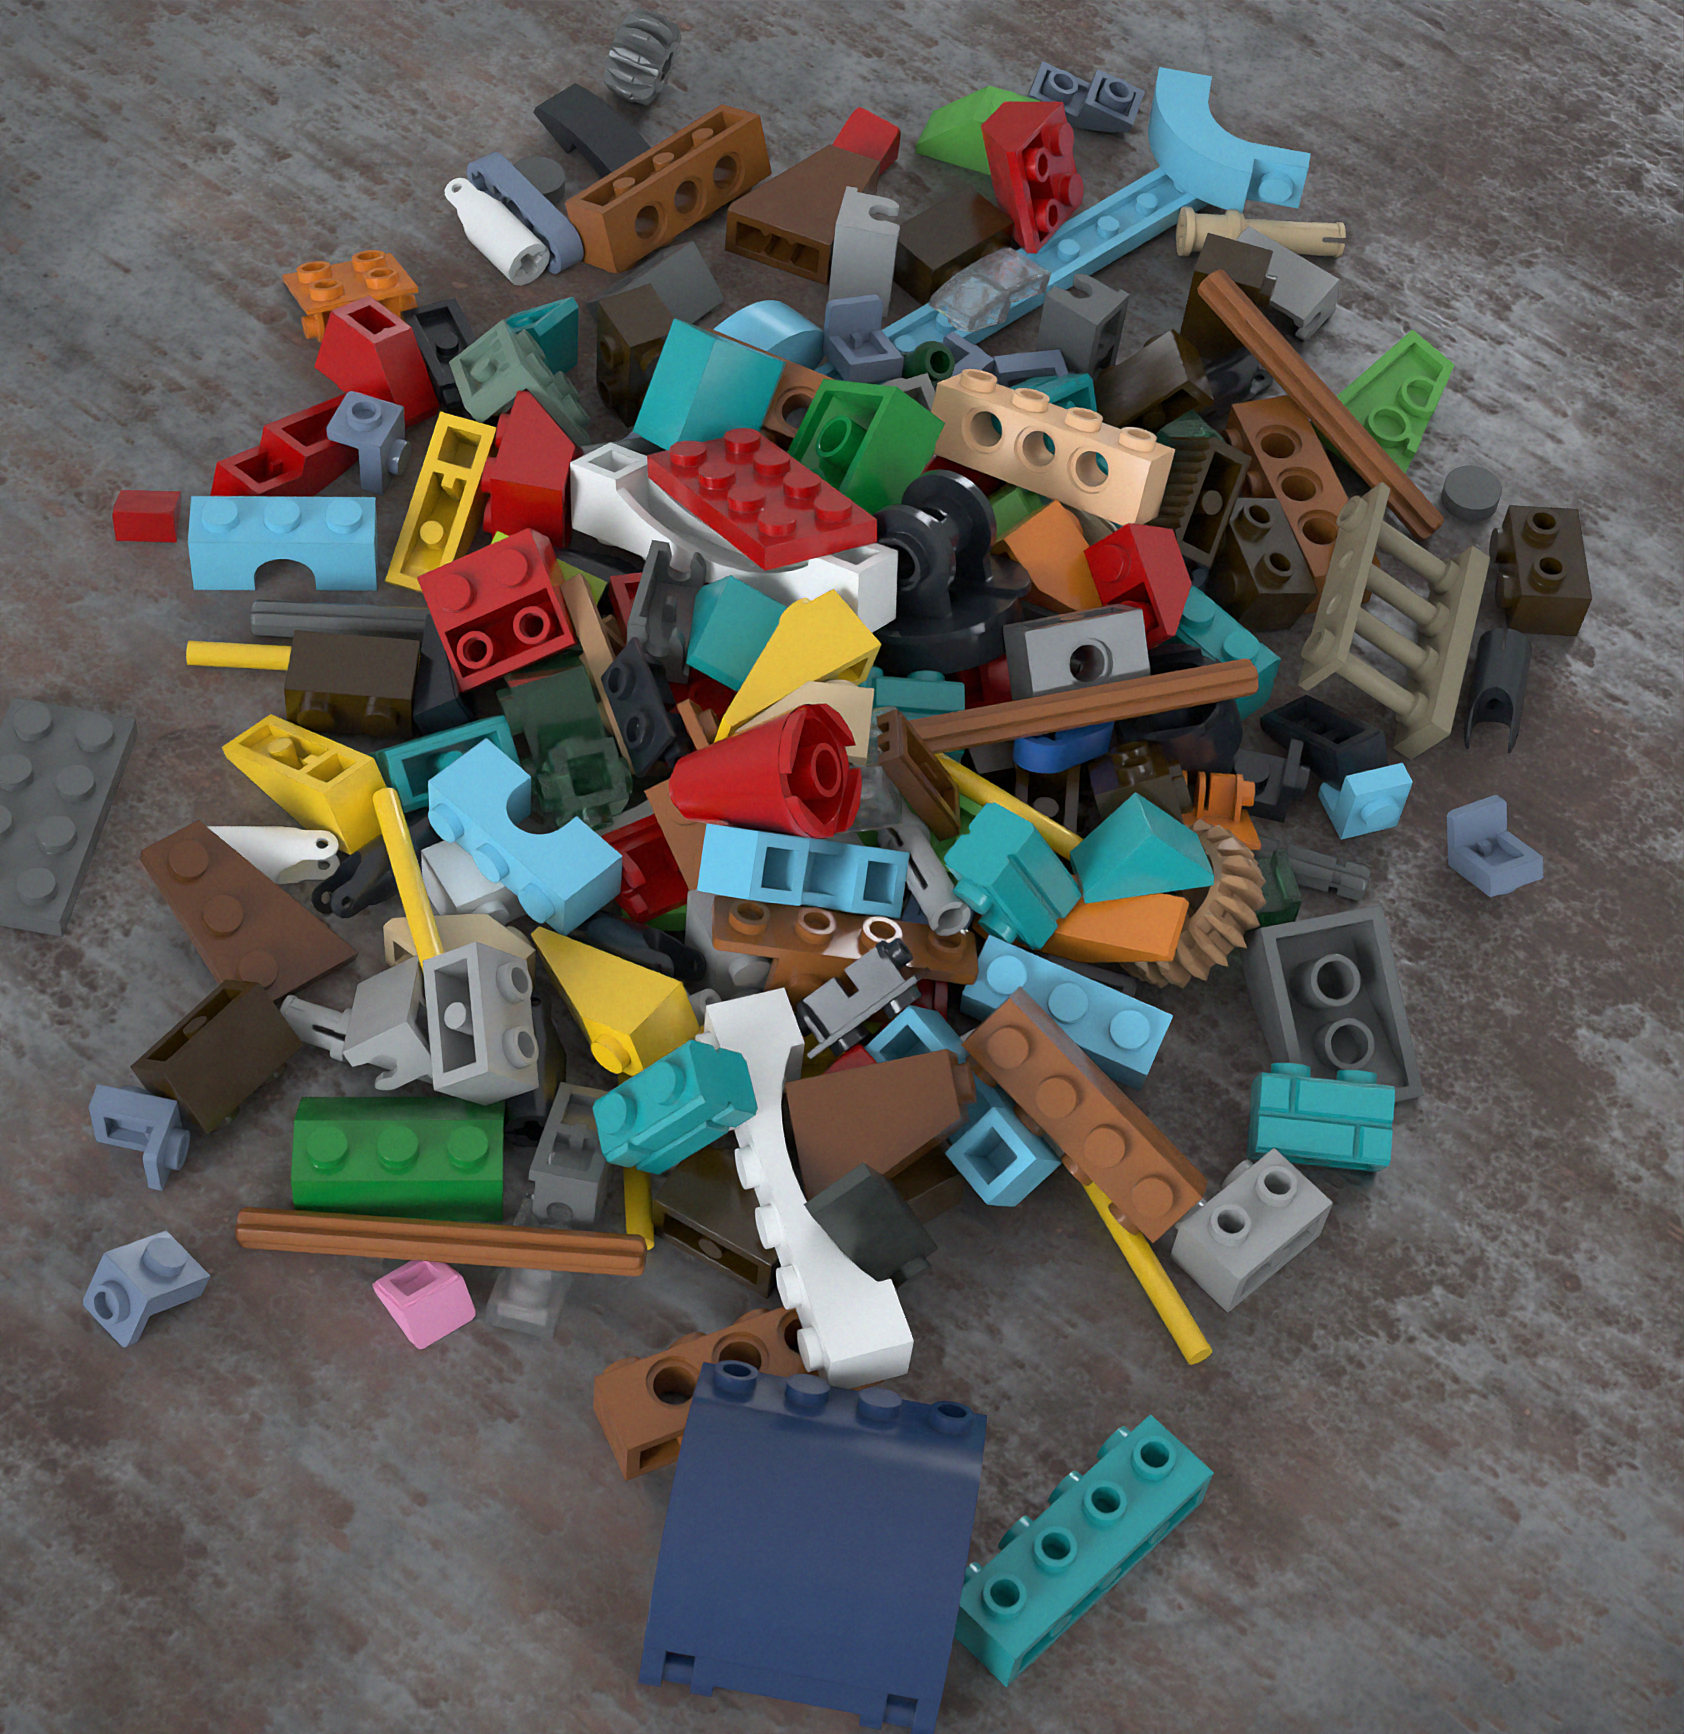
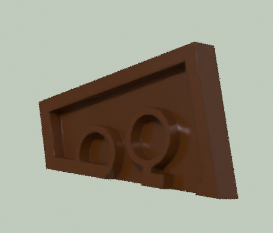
(240, 916)

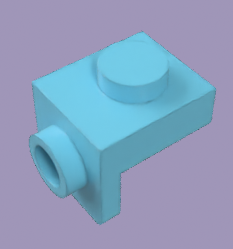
(1367, 800)

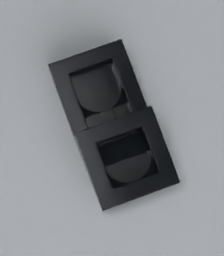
(593, 127)

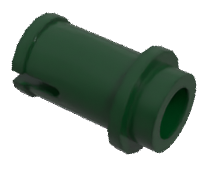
(929, 358)

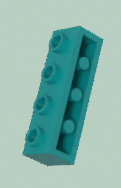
(1077, 1547)

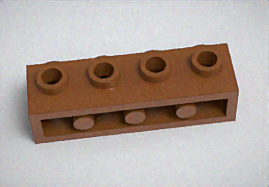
(1085, 1115)

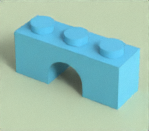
(240, 533)
(802, 871)
(555, 874)
(1106, 1024)
(995, 1147)

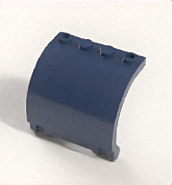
(815, 1545)

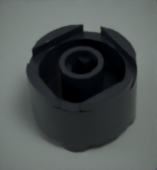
(1199, 735)

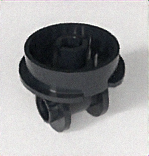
(948, 584)

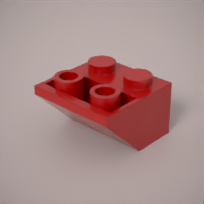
(1033, 168)
(529, 475)
(500, 608)

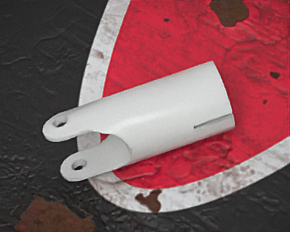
(498, 233)
(283, 852)

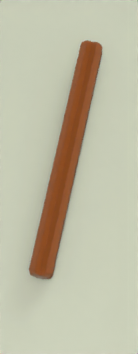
(1319, 403)
(1087, 706)
(441, 1241)

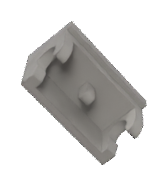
(864, 248)
(1301, 287)
(392, 1022)

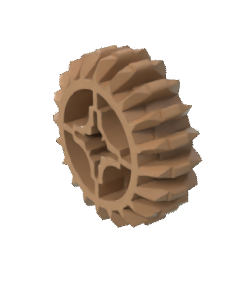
(1215, 913)

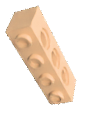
(1134, 458)

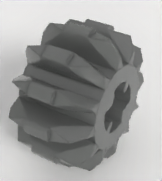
(642, 56)

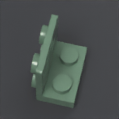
(506, 362)

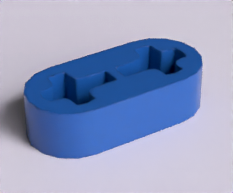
(1062, 749)

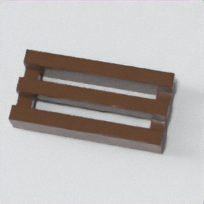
(918, 775)

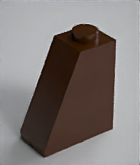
(795, 214)
(877, 1115)

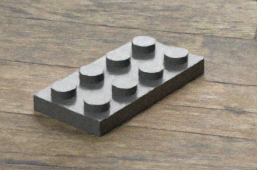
(54, 799)

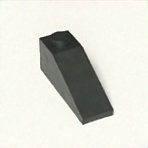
(874, 1226)

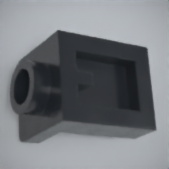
(1275, 780)

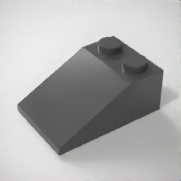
(1333, 997)

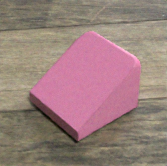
(426, 1300)

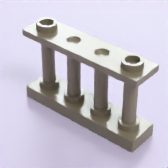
(1444, 622)

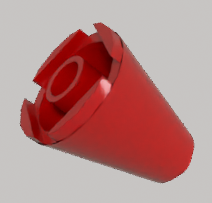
(774, 776)

